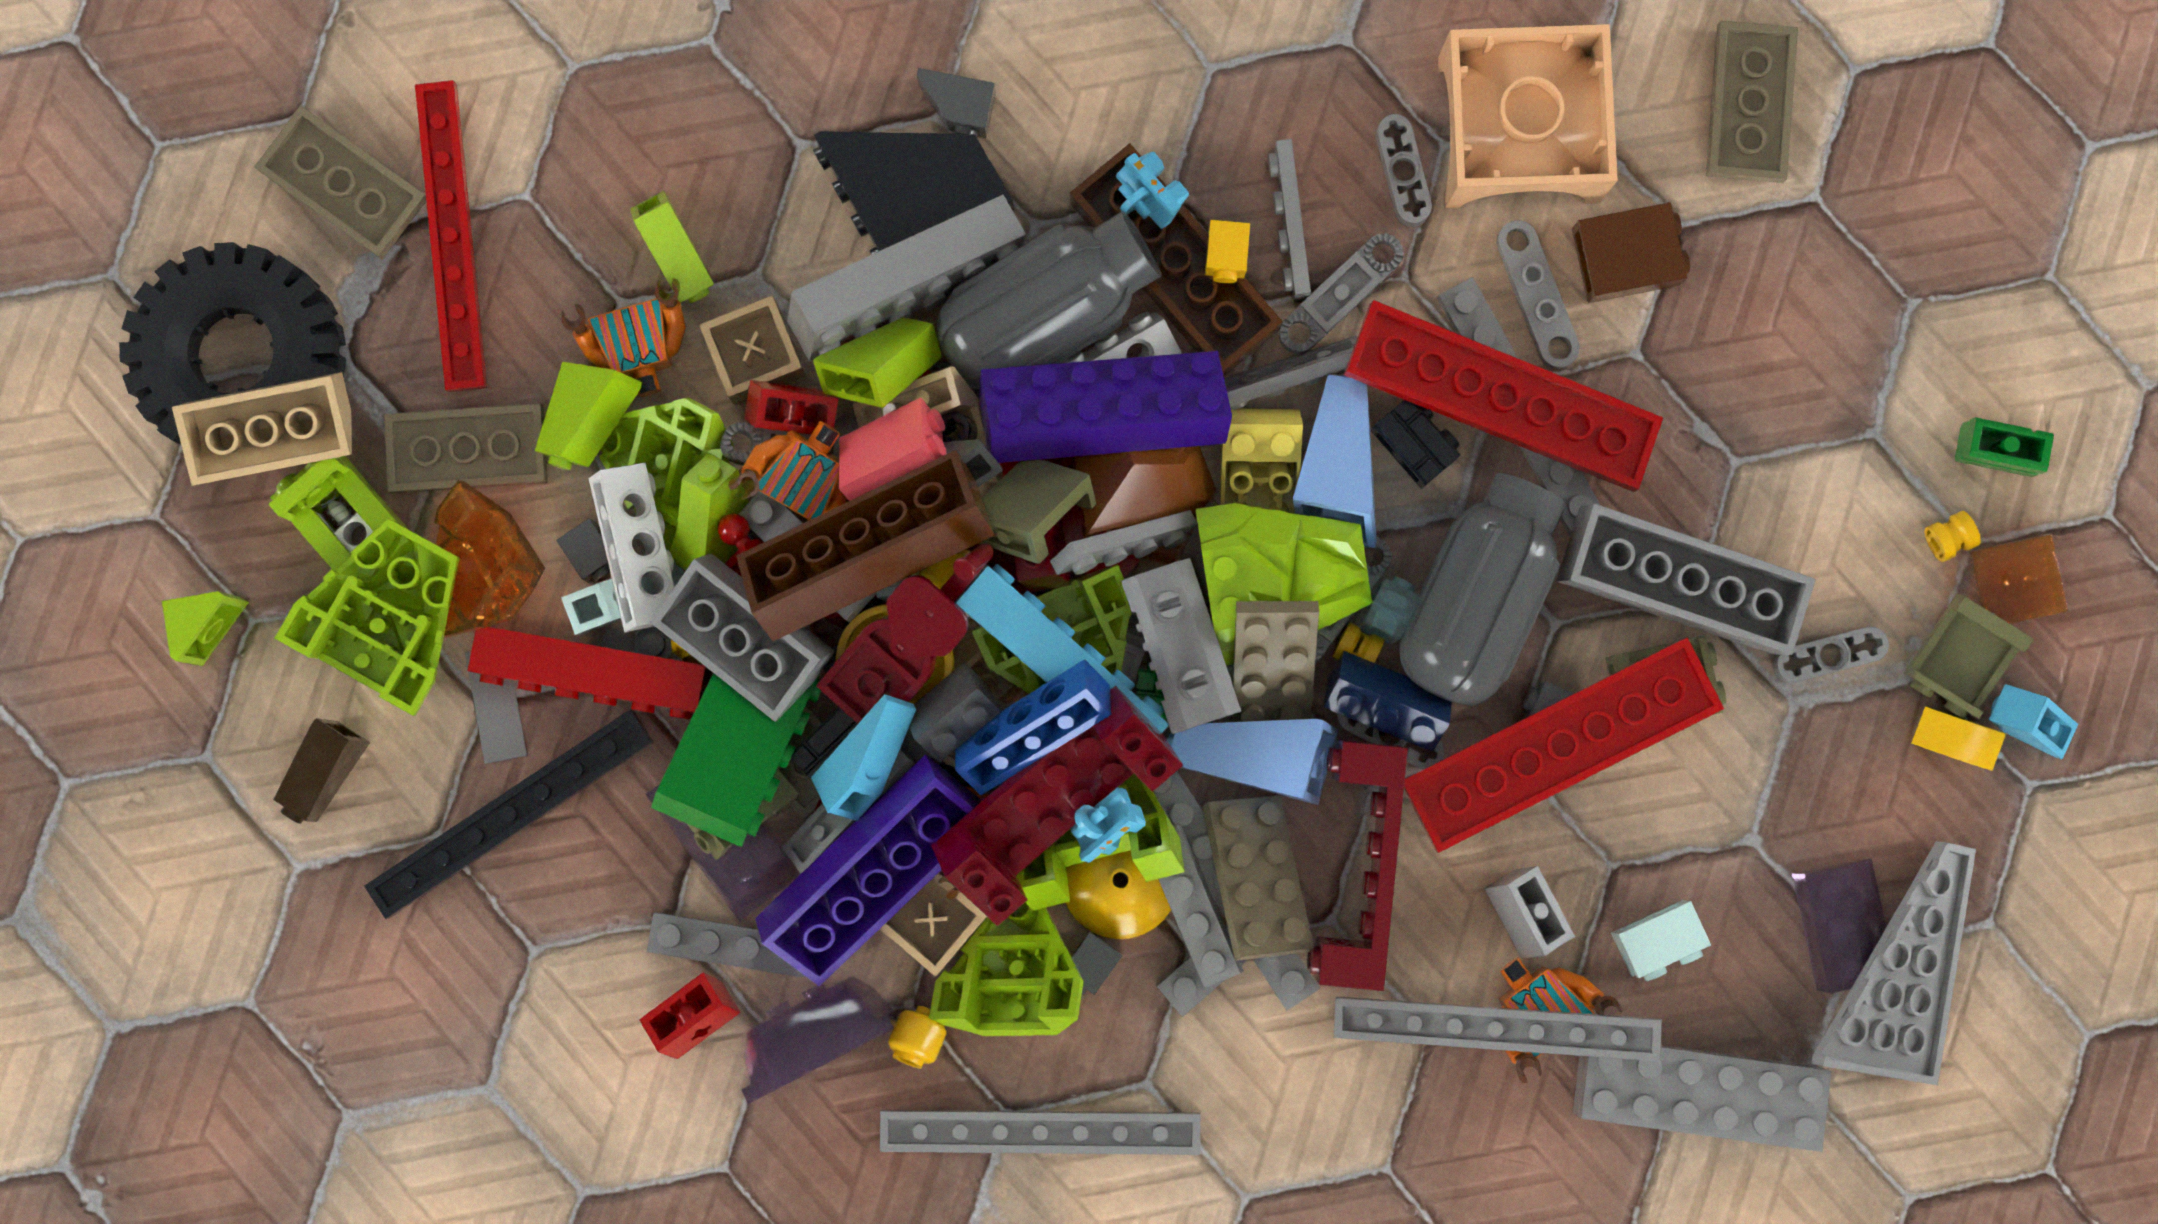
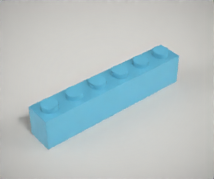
(1037, 640)

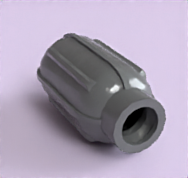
(1045, 298)
(1484, 593)

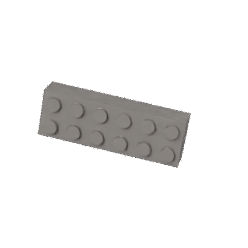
(902, 277)
(1686, 580)
(1708, 1096)

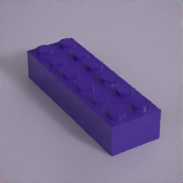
(1104, 406)
(865, 873)

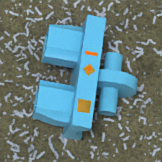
(1146, 192)
(1102, 826)

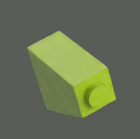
(672, 247)
(879, 363)
(583, 413)
(702, 505)

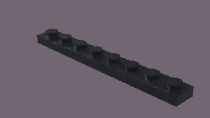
(508, 814)

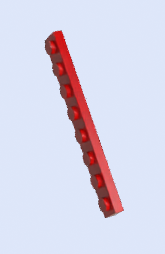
(451, 236)

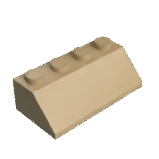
(265, 428)

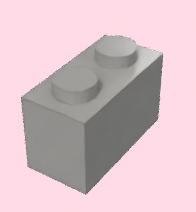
(1529, 912)

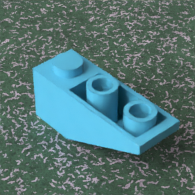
(862, 762)

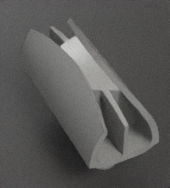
(1181, 645)

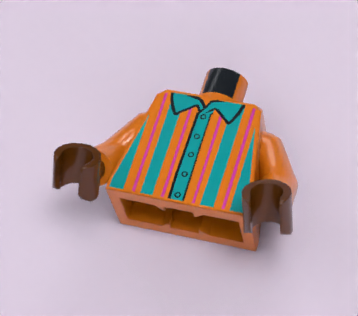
(633, 338)
(795, 472)
(1548, 991)

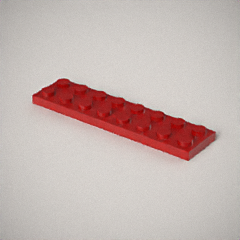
(1503, 396)
(1562, 745)

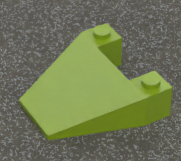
(1153, 850)

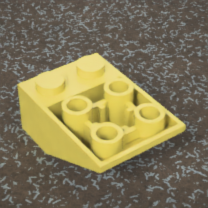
(1262, 458)

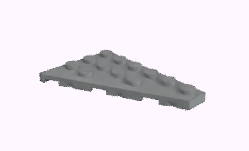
(1903, 996)

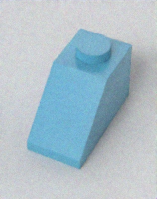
(2033, 720)

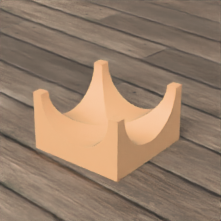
(1530, 111)

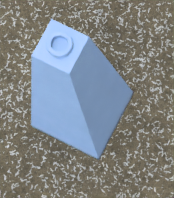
(1338, 459)
(1264, 755)

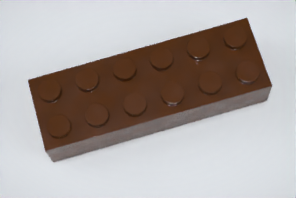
(1205, 312)
(864, 545)

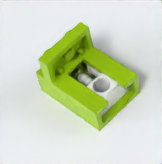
(317, 487)

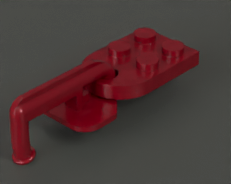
(900, 649)

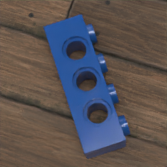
(1034, 727)

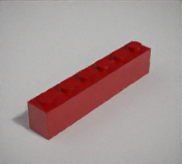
(588, 669)

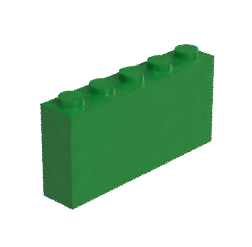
(729, 762)

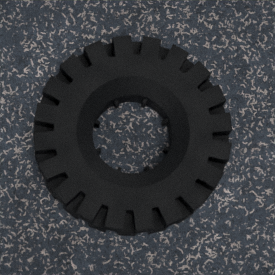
(204, 291)

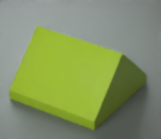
(199, 624)

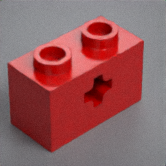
(788, 407)
(689, 1016)

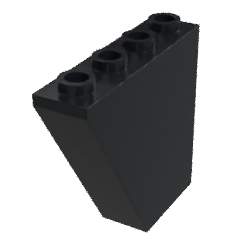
(907, 179)

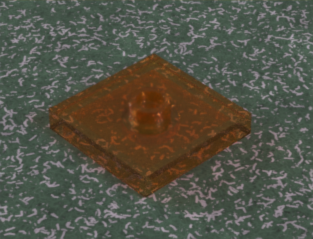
(2019, 579)

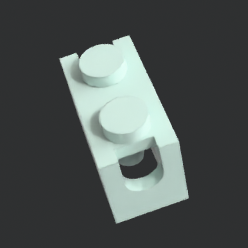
(1661, 940)

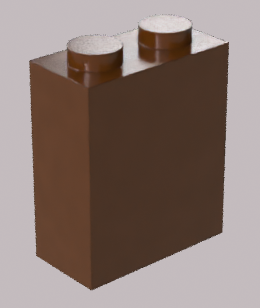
(1630, 252)

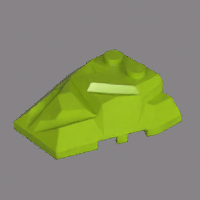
(1279, 558)
(380, 615)

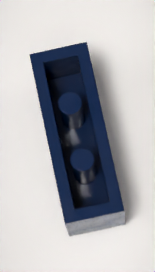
(1386, 701)

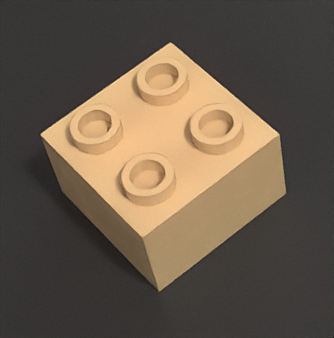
(752, 346)
(934, 926)

